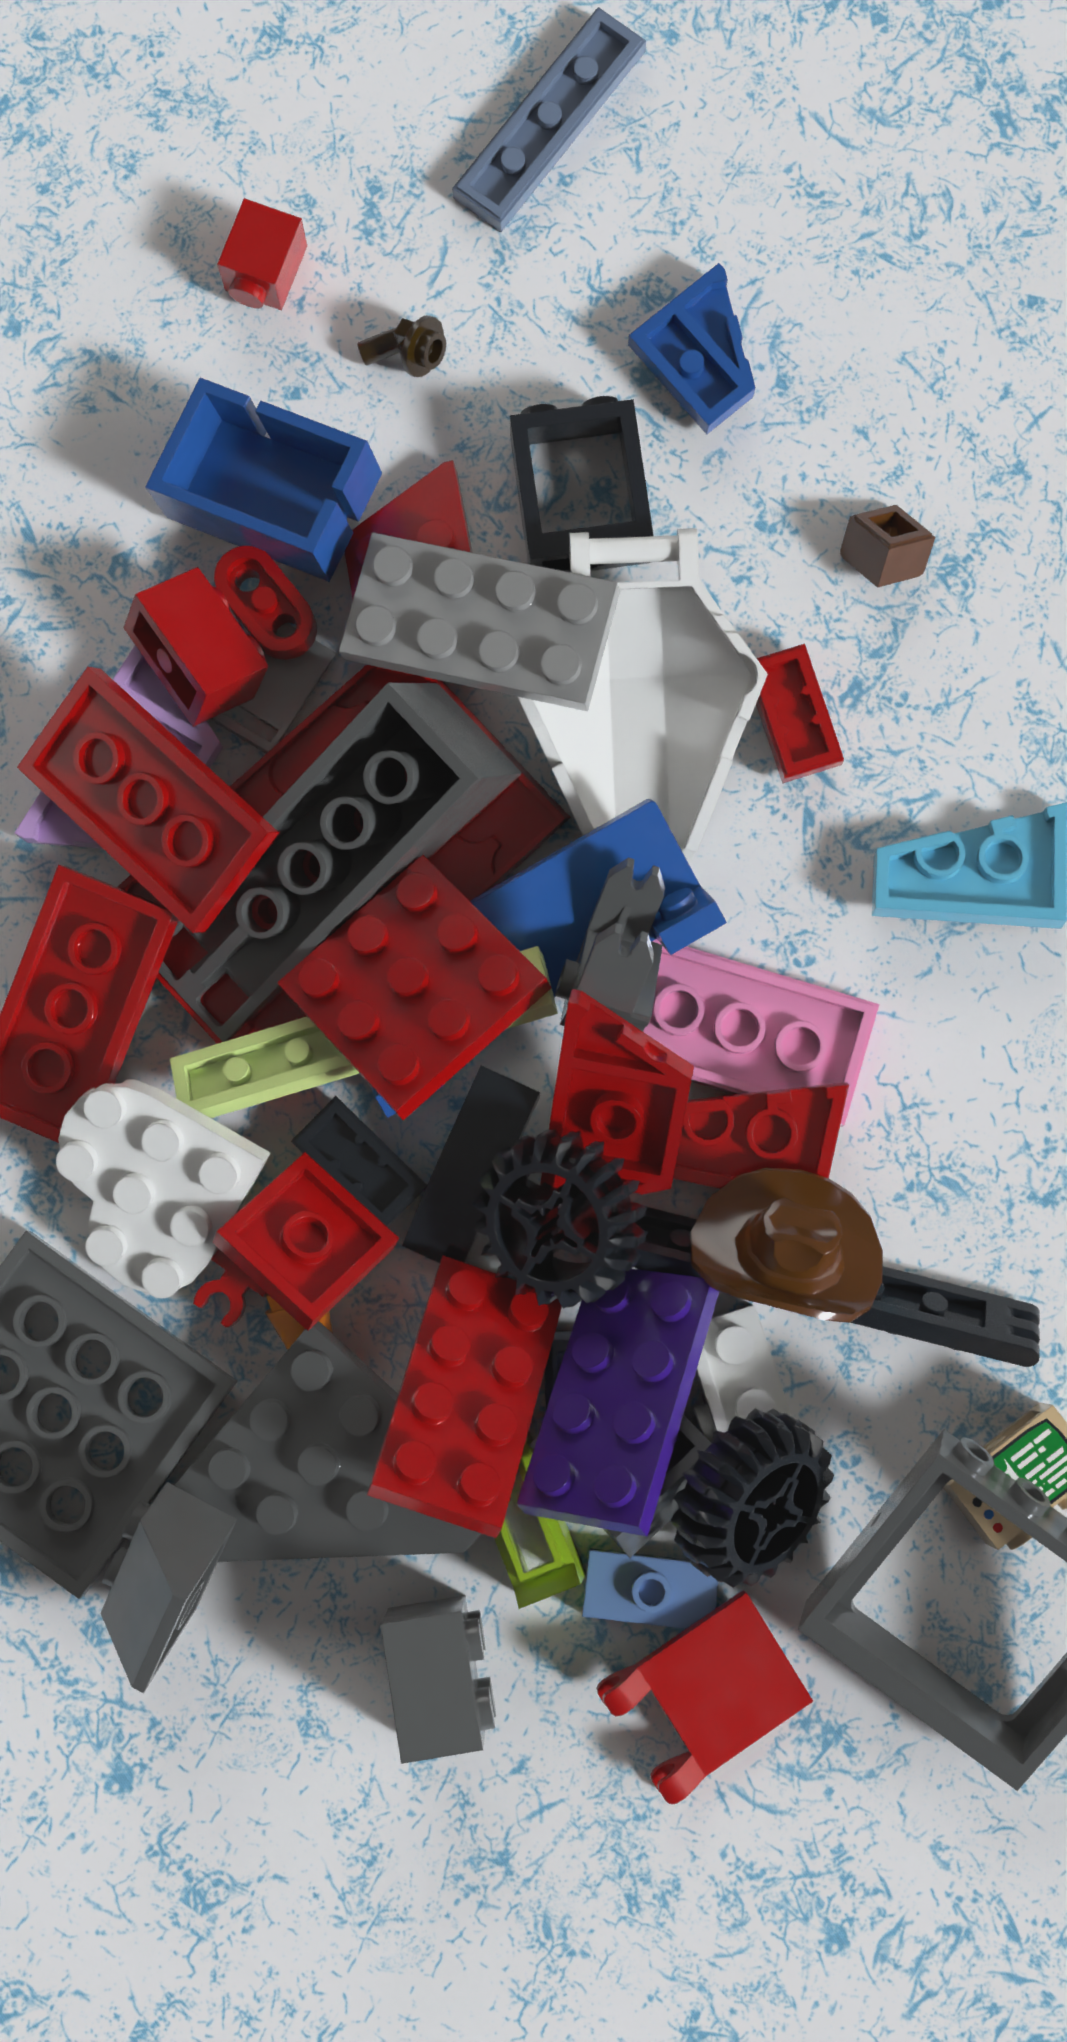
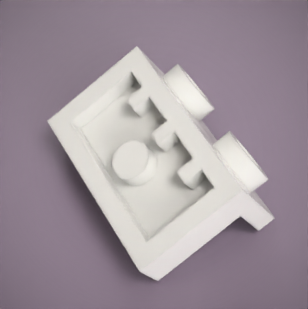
(736, 1372)

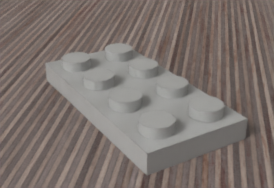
(480, 621)

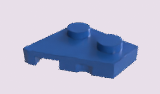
(698, 351)

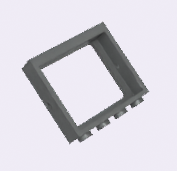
(1002, 1743)

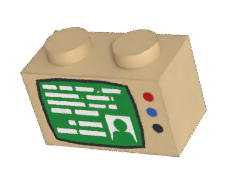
(1027, 1449)

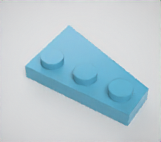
(982, 875)

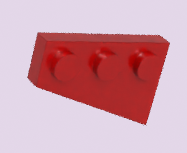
(760, 1131)

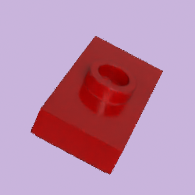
(796, 716)

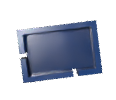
(261, 491)

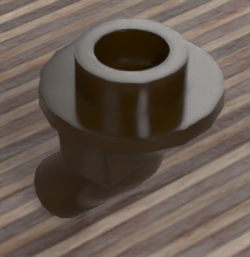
(418, 342)

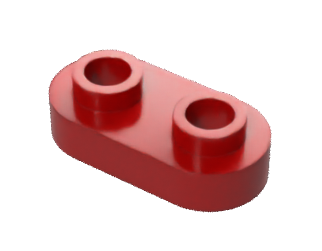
(268, 605)

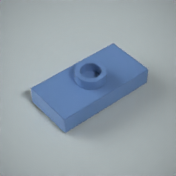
(646, 1589)

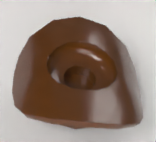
(789, 1244)

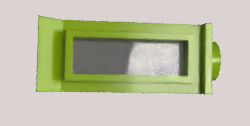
(536, 1549)

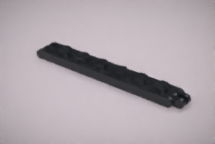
(903, 1306)

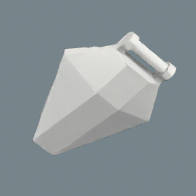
(664, 699)

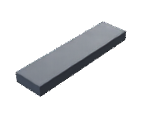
(549, 119)

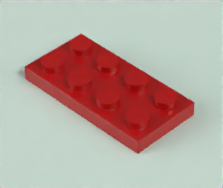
(147, 800)
(77, 997)
(466, 1399)

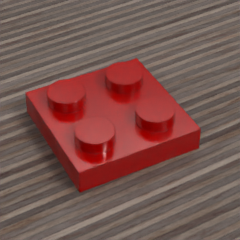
(305, 1240)

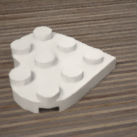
(156, 1181)

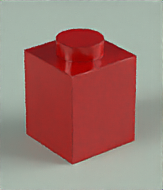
(262, 255)

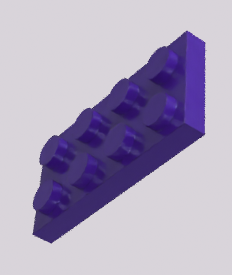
(619, 1403)

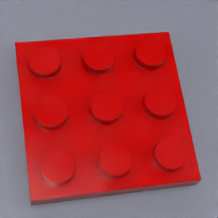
(414, 986)

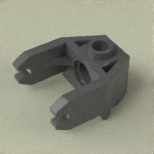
(616, 956)

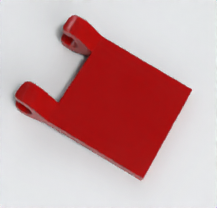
(719, 1687)

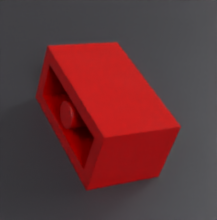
(196, 645)

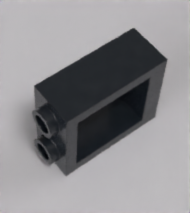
(548, 424)

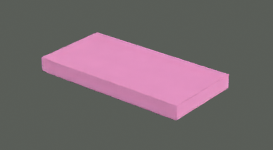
(756, 1026)

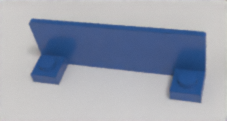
(556, 896)

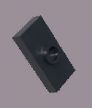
(360, 1161)

